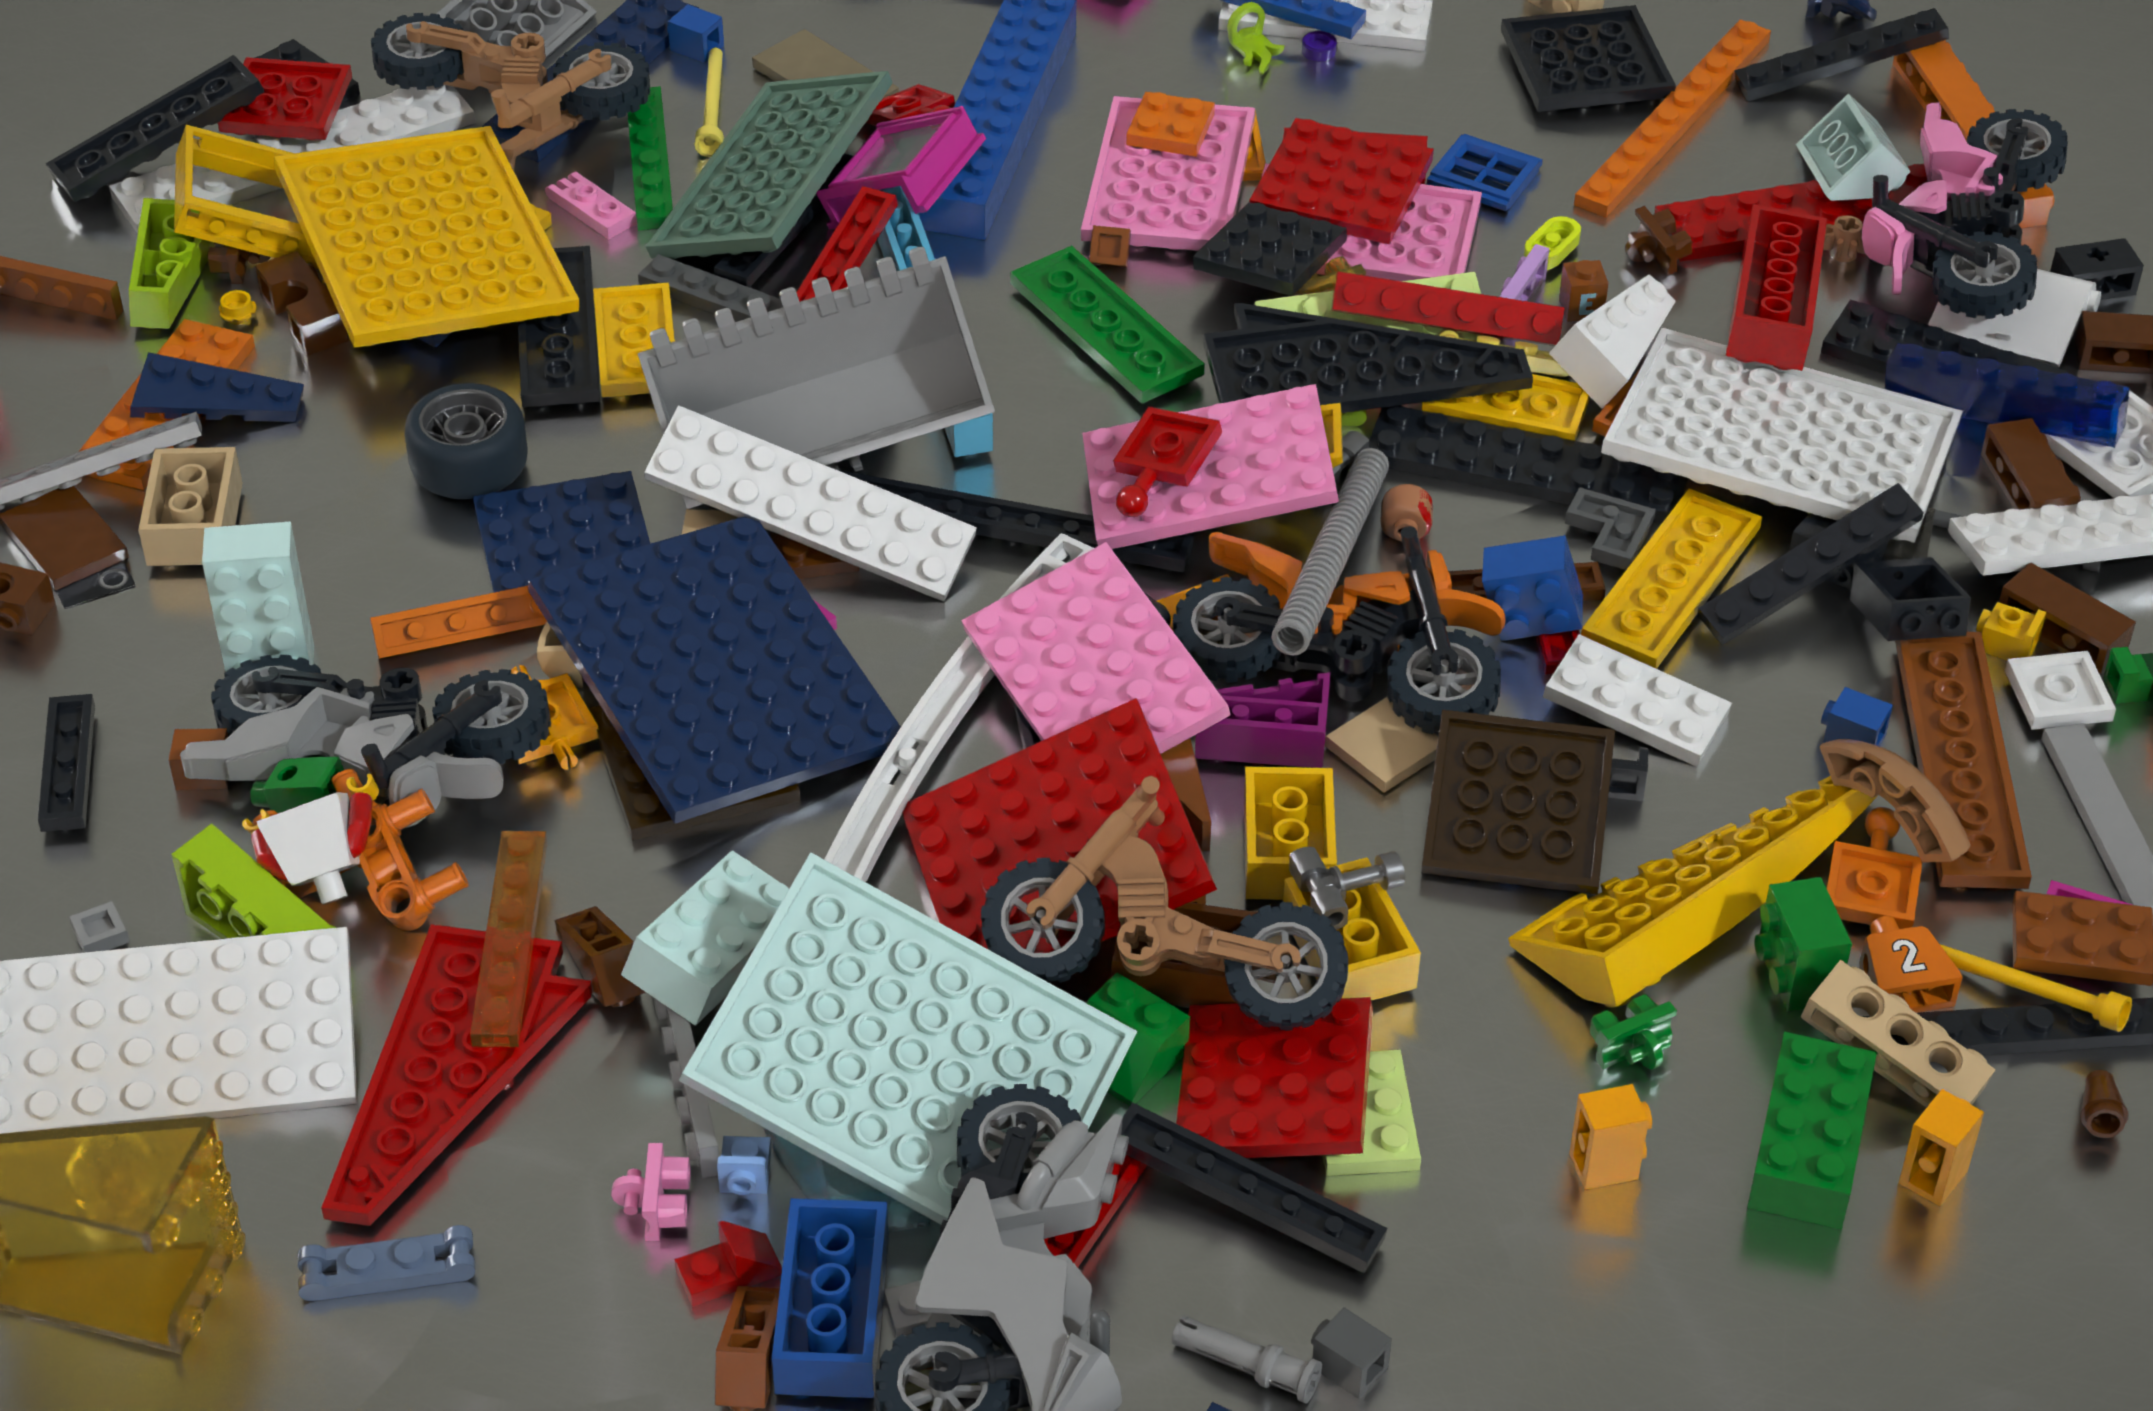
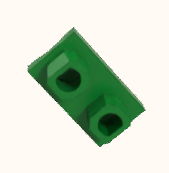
(1636, 1038)

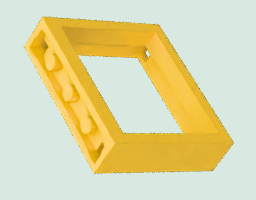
(224, 222)

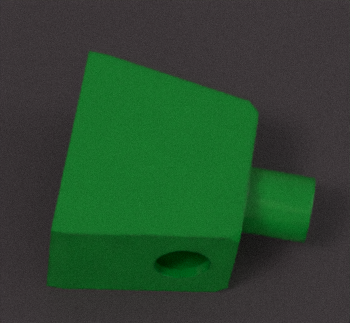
(296, 783)

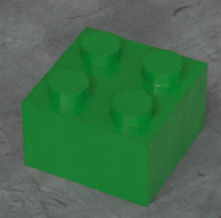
(1800, 939)

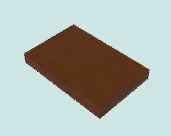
(63, 536)

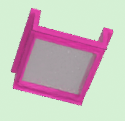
(908, 152)

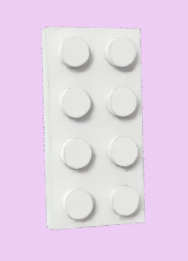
(1637, 700)

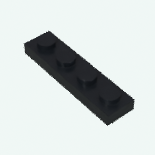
(66, 763)

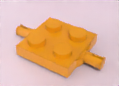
(570, 721)

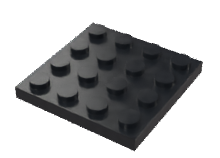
(1587, 58)

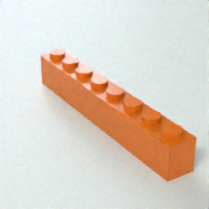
(1939, 76)

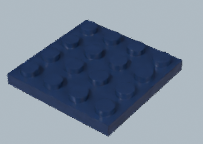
(557, 526)

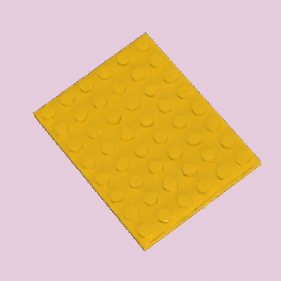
(424, 236)

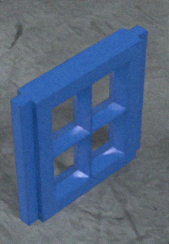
(1495, 154)

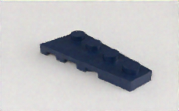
(188, 387)

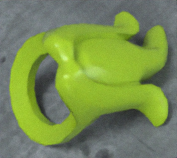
(1250, 40)

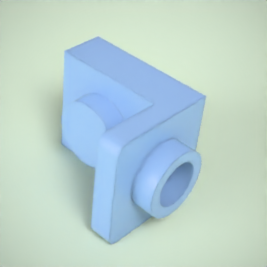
(744, 1165)

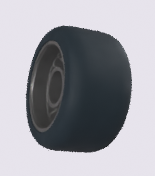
(466, 440)

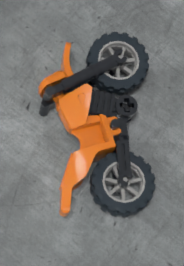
(1357, 634)

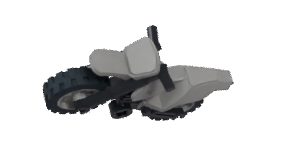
(372, 729)

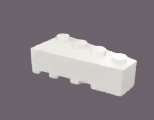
(1611, 340)

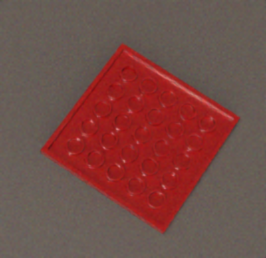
(1049, 806)

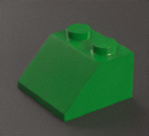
(1158, 1040)

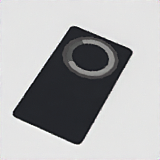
(96, 585)

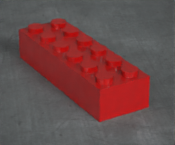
(1777, 288)

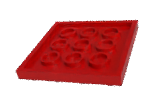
(1344, 178)
(1275, 1087)

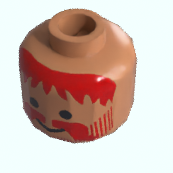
(1405, 507)

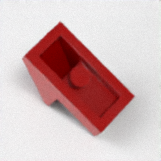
(739, 1260)

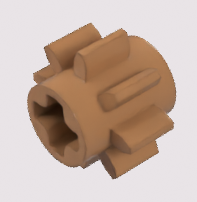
(1844, 238)

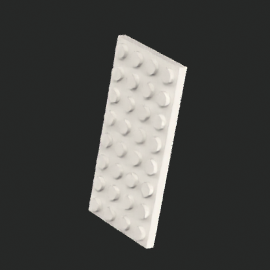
(177, 1031)

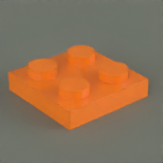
(1170, 123)

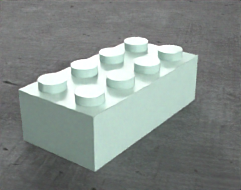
(256, 592)
(705, 938)

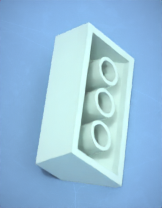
(1849, 151)

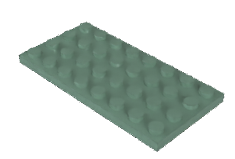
(770, 166)

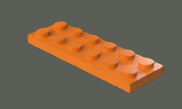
(189, 342)

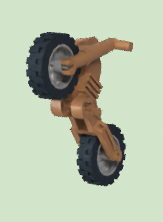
(588, 81)
(1169, 934)

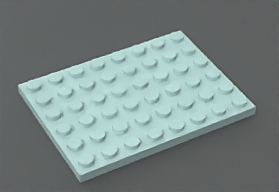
(879, 1029)

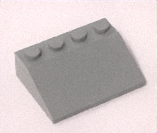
(504, 19)

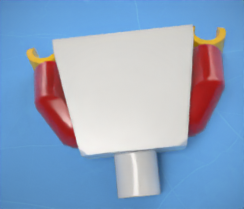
(316, 839)

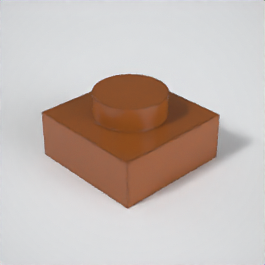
(1110, 246)

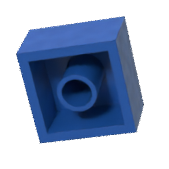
(1534, 587)

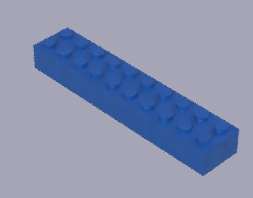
(1004, 103)

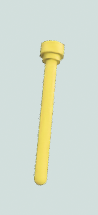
(709, 136)

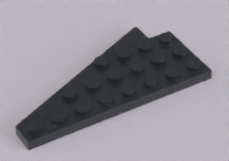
(1354, 361)

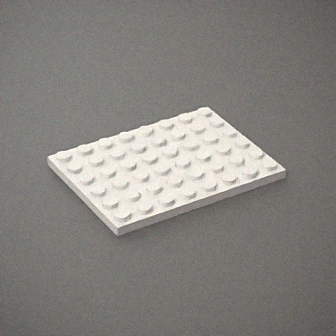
(1778, 432)

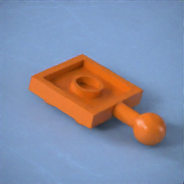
(1874, 881)

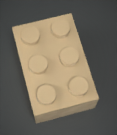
(183, 496)

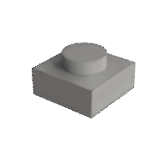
(99, 928)

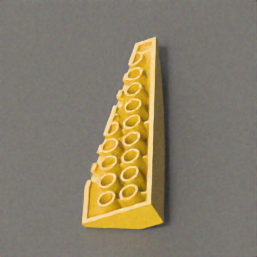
(1677, 906)

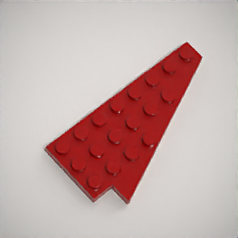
(430, 1073)

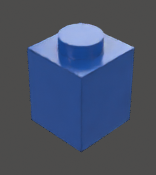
(695, 33)
(1856, 718)

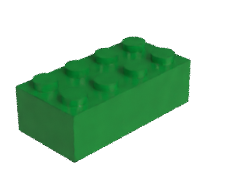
(1812, 1130)

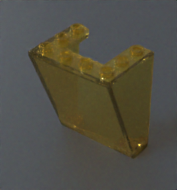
(118, 1227)

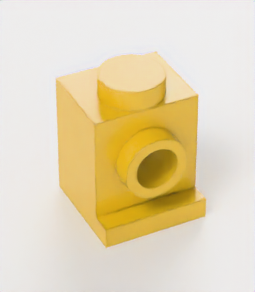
(2010, 631)

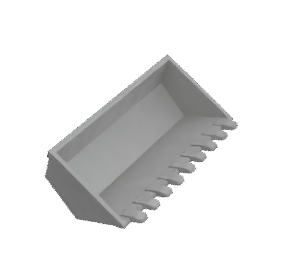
(831, 369)

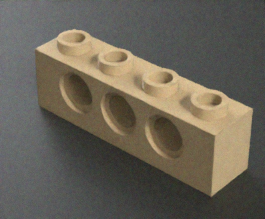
(1903, 1065)

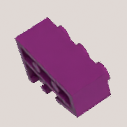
(1270, 725)

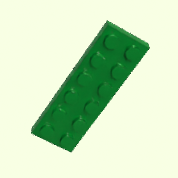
(1107, 324)

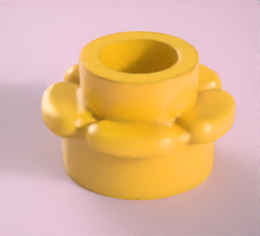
(236, 307)

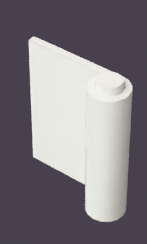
(2036, 331)

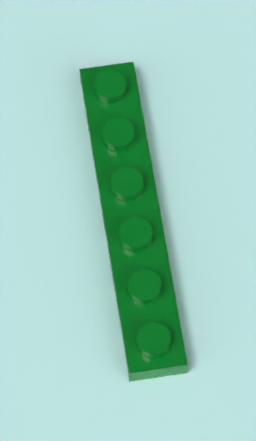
(650, 162)

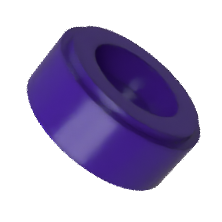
(1319, 46)

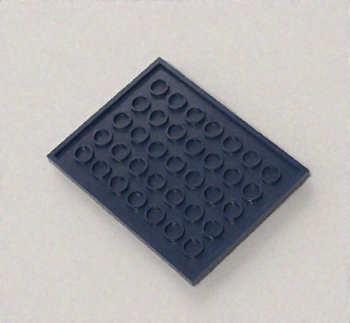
(715, 666)

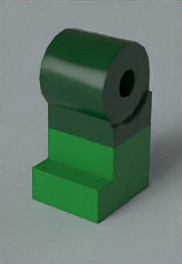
(2129, 676)

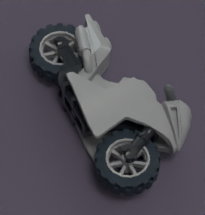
(994, 1290)

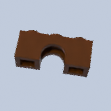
(294, 287)

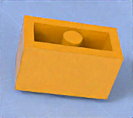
(1609, 1136)
(1941, 1147)

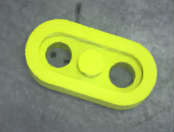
(1559, 235)

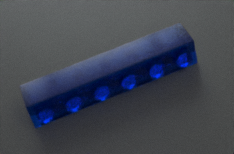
(2007, 392)

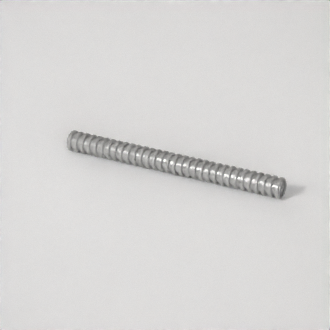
(1330, 553)

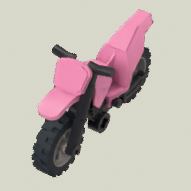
(1968, 213)

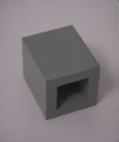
(1351, 1351)

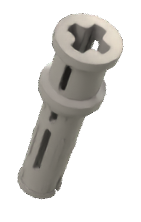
(1266, 1363)

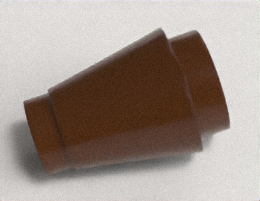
(2103, 1105)

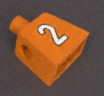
(1910, 965)

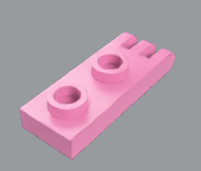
(592, 205)

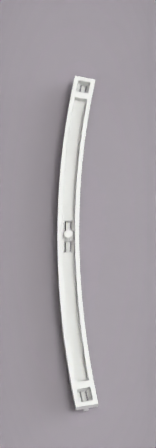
(931, 725)

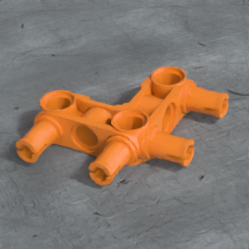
(387, 862)

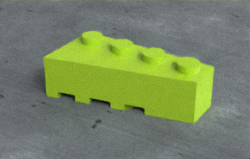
(163, 266)
(235, 893)

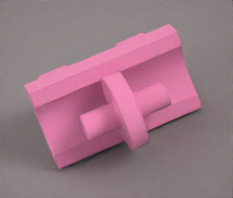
(658, 1208)

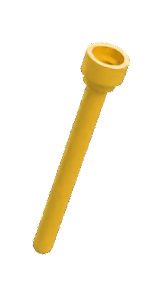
(2110, 1009)

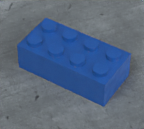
(831, 1298)

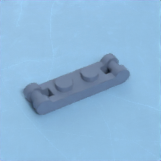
(386, 1265)

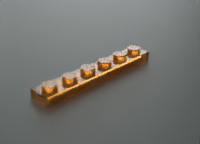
(509, 939)

